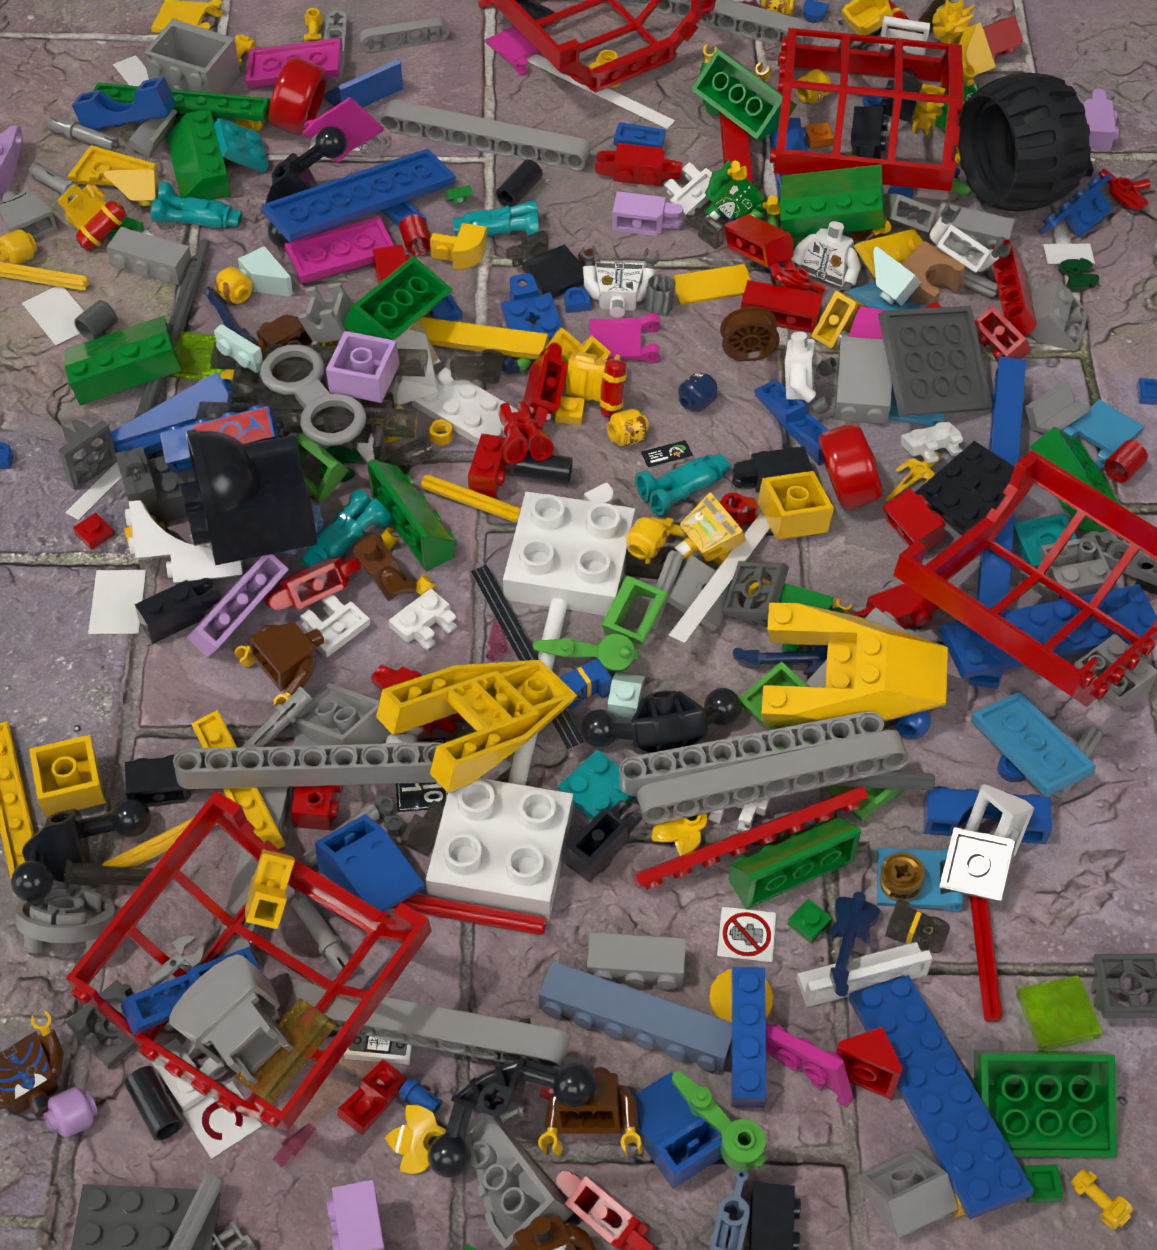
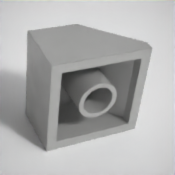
(909, 1192)

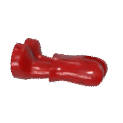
(518, 428)

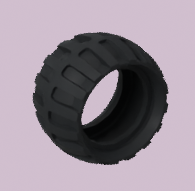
(1024, 141)

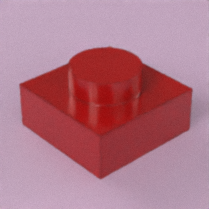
(93, 531)

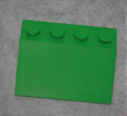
(838, 195)
(121, 360)
(1050, 1100)

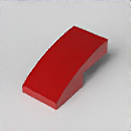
(372, 1098)

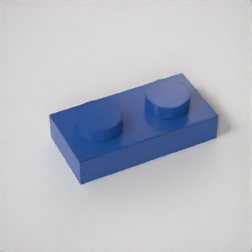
(639, 135)

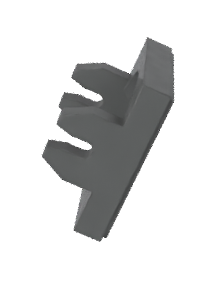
(89, 465)
(759, 570)
(1100, 985)
(79, 1026)

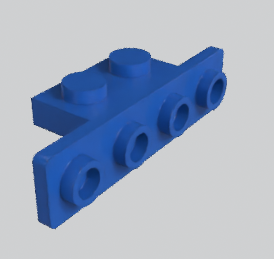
(1085, 210)

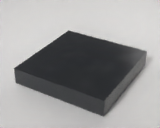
(555, 271)

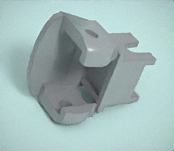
(326, 315)
(224, 1021)

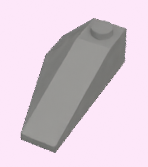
(509, 1181)

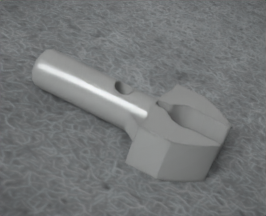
(177, 960)

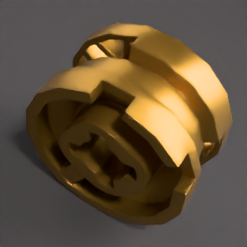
(902, 875)

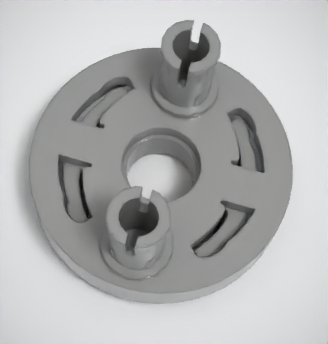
(63, 918)

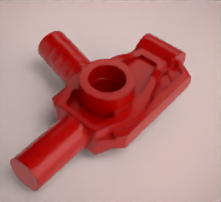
(1127, 191)
(795, 277)

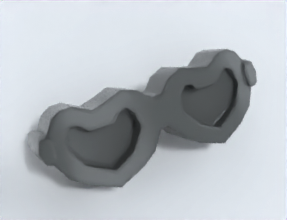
(385, 806)

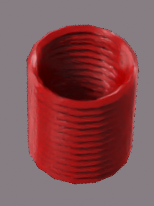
(415, 234)
(1126, 461)

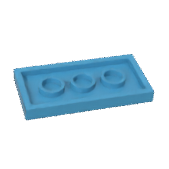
(1033, 744)

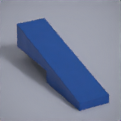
(793, 417)
(156, 1003)

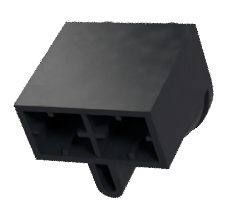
(247, 496)

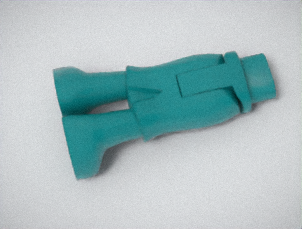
(192, 210)
(503, 220)
(682, 482)
(344, 530)

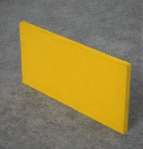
(711, 284)

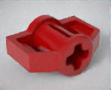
(737, 505)

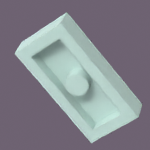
(238, 348)

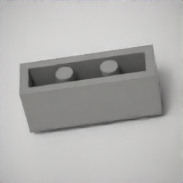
(981, 226)
(149, 255)
(637, 959)

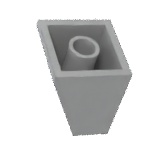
(862, 381)

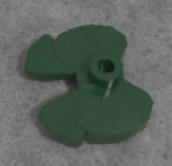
(1077, 280)
(343, 455)

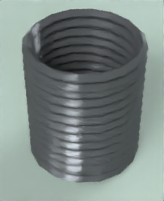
(660, 294)
(95, 320)

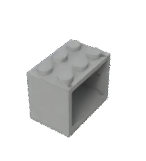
(193, 59)

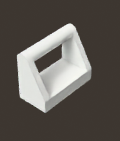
(905, 24)
(1014, 817)

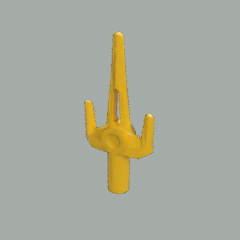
(918, 471)

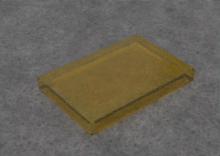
(306, 1031)

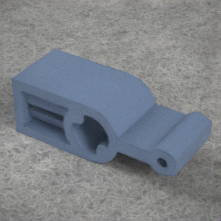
(726, 1227)

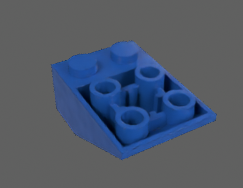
(367, 864)
(672, 1134)

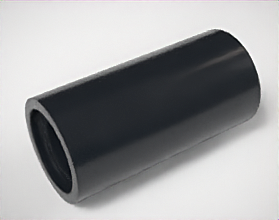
(519, 183)
(554, 469)
(153, 1103)

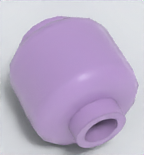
(70, 1112)

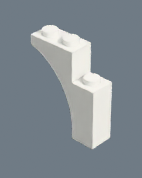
(187, 560)

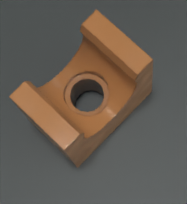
(933, 268)

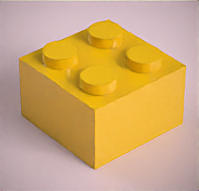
(795, 505)
(67, 775)

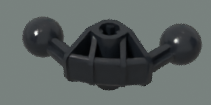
(294, 172)
(663, 720)
(67, 838)
(571, 1084)

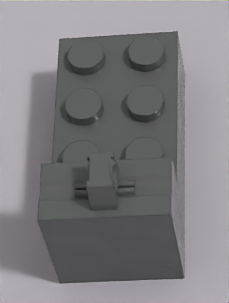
(153, 484)

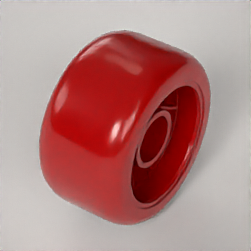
(297, 95)
(850, 466)

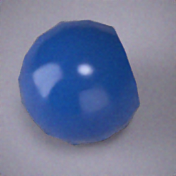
(913, 725)

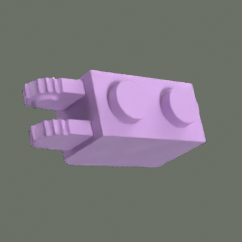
(1101, 121)
(645, 214)

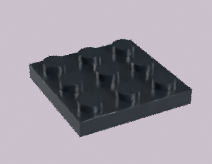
(968, 486)

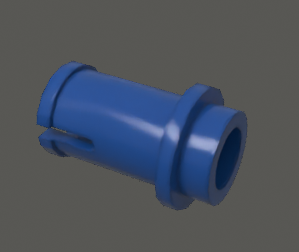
(418, 1095)

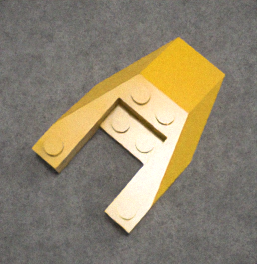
(865, 671)
(499, 700)

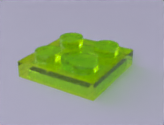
(194, 356)
(1058, 1013)

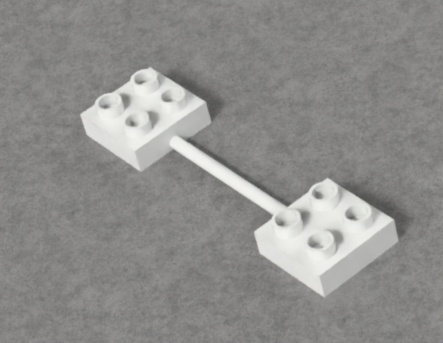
(509, 839)

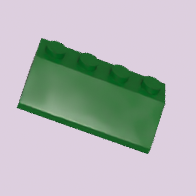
(740, 95)
(198, 157)
(397, 302)
(1073, 457)
(411, 516)
(794, 861)

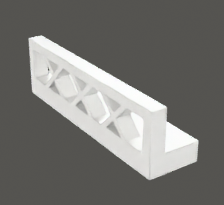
(865, 972)

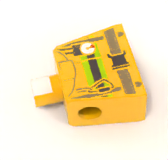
(709, 531)

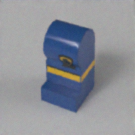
(587, 681)

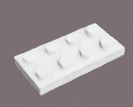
(464, 406)

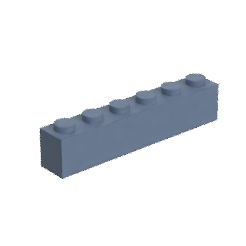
(636, 1016)

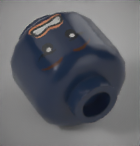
(697, 392)

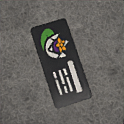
(666, 453)

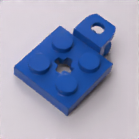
(527, 304)

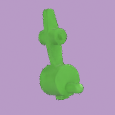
(614, 651)
(741, 1140)

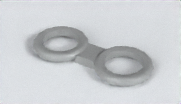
(313, 395)

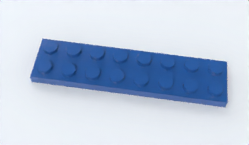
(358, 195)
(978, 656)
(943, 1099)

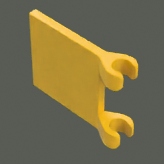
(187, 12)

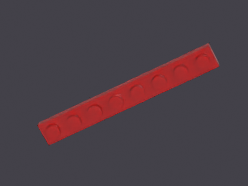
(738, 843)

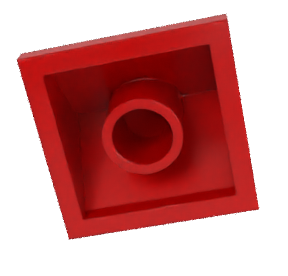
(871, 1062)

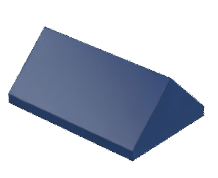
(369, 86)

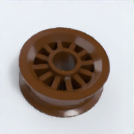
(749, 334)

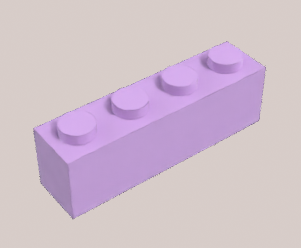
(237, 604)

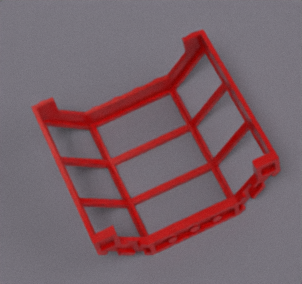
(566, 55)
(946, 70)
(933, 578)
(408, 928)

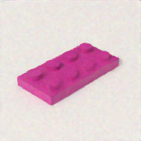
(266, 63)
(337, 249)

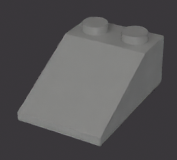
(341, 718)

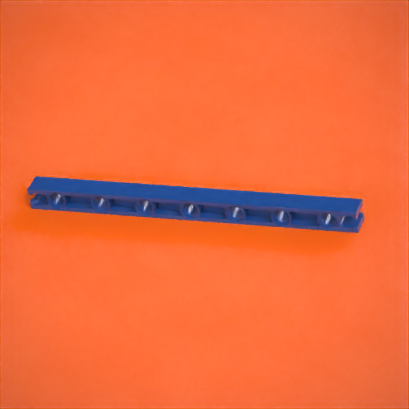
(1004, 442)

